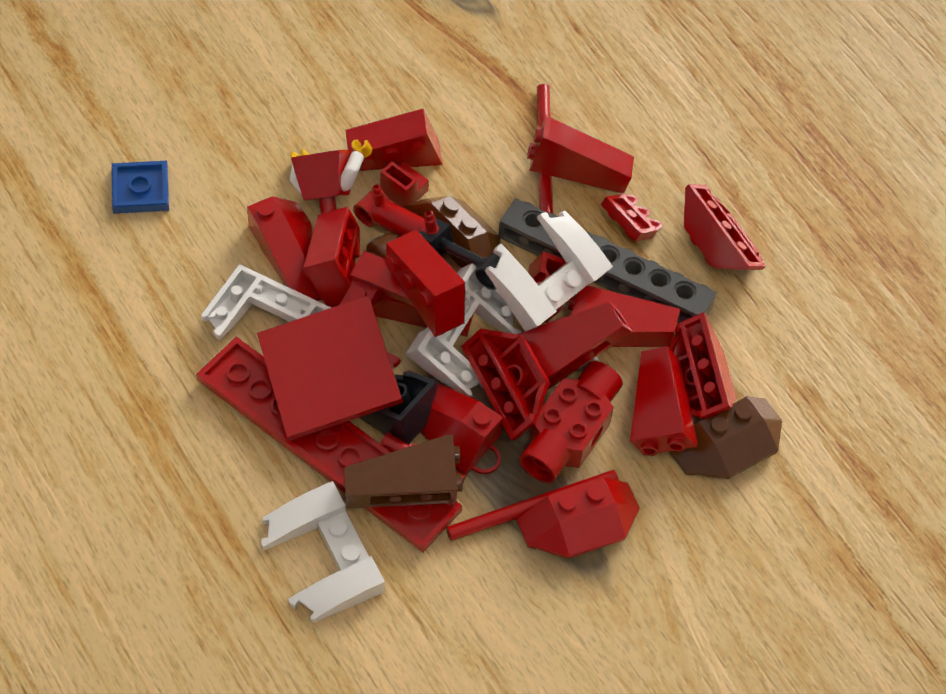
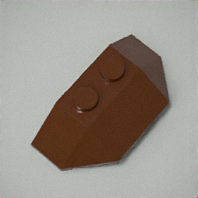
(466, 225)
(733, 440)

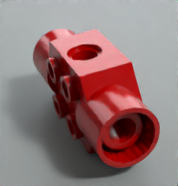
(571, 422)

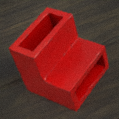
(402, 183)

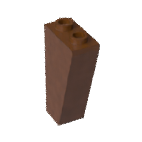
(406, 477)

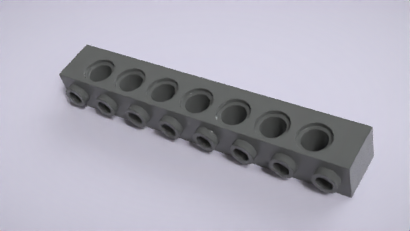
(517, 228)

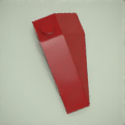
(284, 237)
(468, 420)

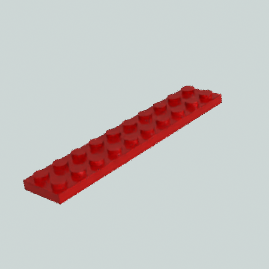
(243, 382)

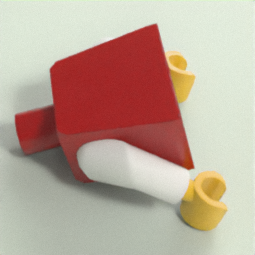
(327, 173)

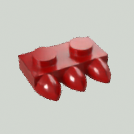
(631, 217)

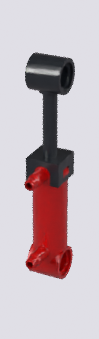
(379, 210)

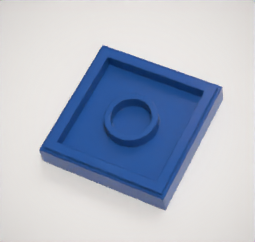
(140, 187)

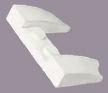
(251, 288)
(534, 302)
(437, 353)
(357, 574)

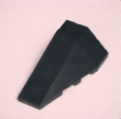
(411, 416)

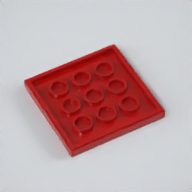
(329, 368)

